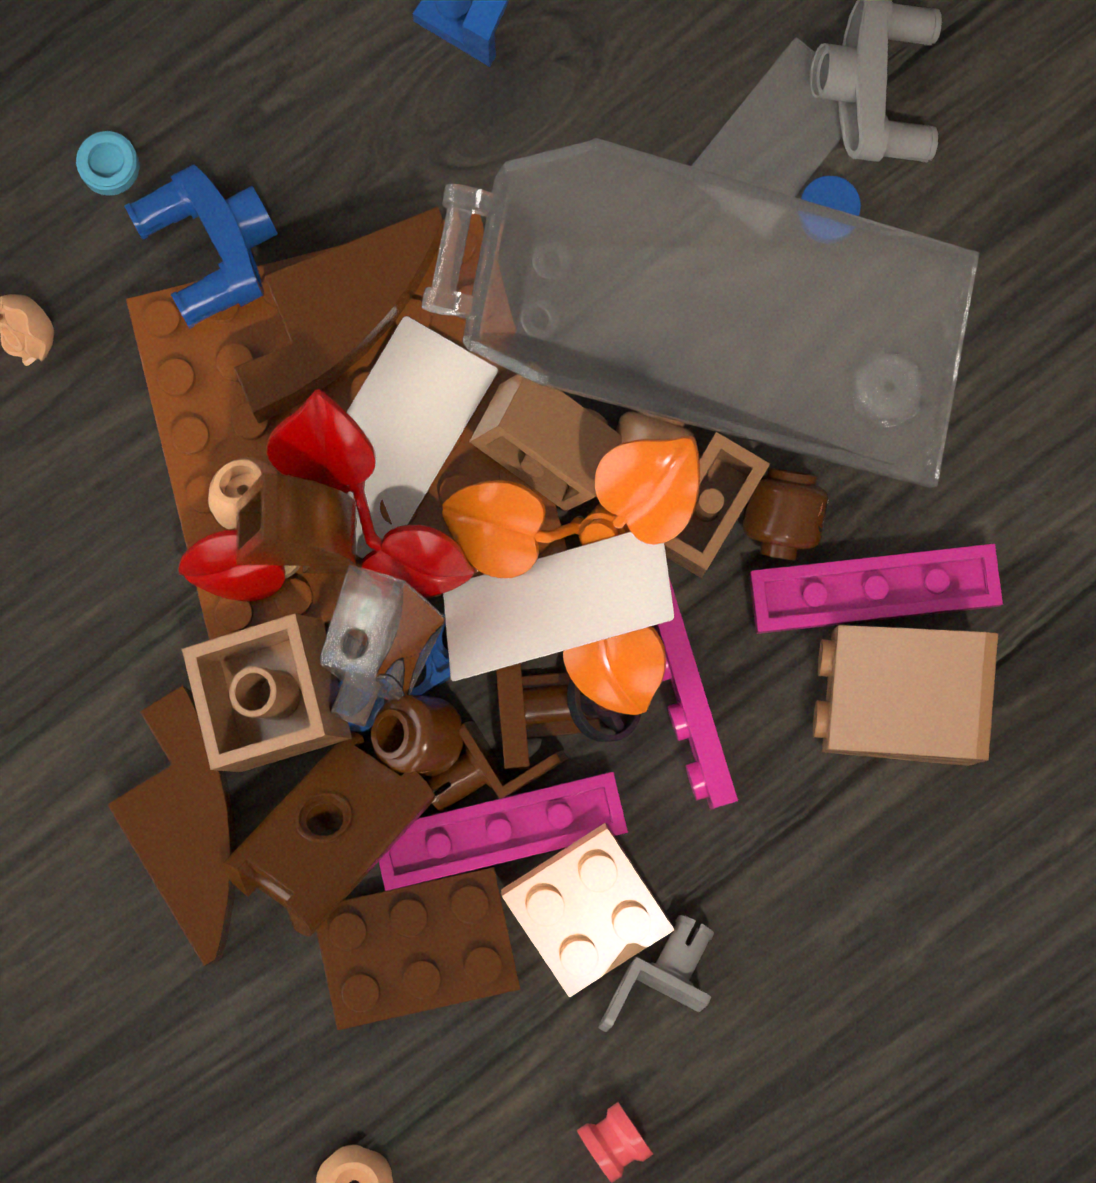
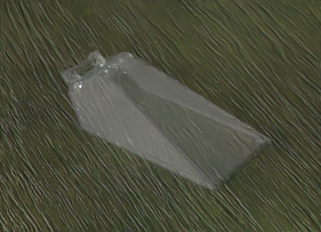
(707, 301)

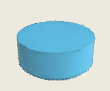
(108, 163)

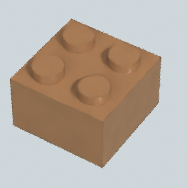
(264, 693)

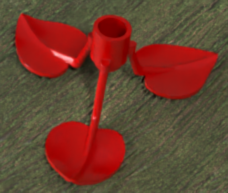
(331, 449)

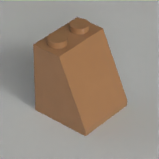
(907, 694)

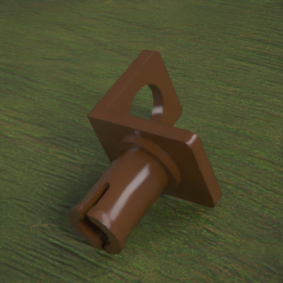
(482, 767)

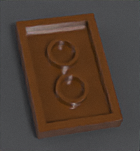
(417, 949)

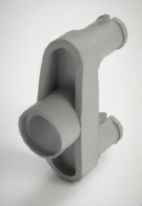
(858, 80)

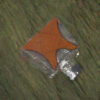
(377, 641)

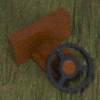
(546, 708)

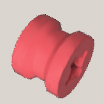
(614, 1142)

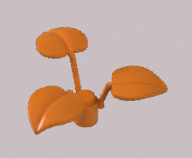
(640, 490)

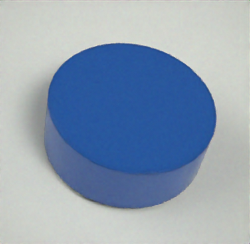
(833, 193)

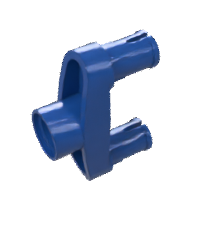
(233, 227)

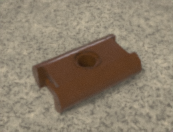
(318, 872)

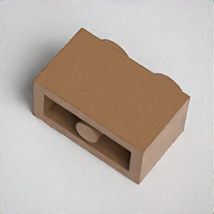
(545, 440)
(726, 484)

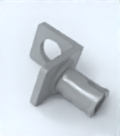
(669, 974)

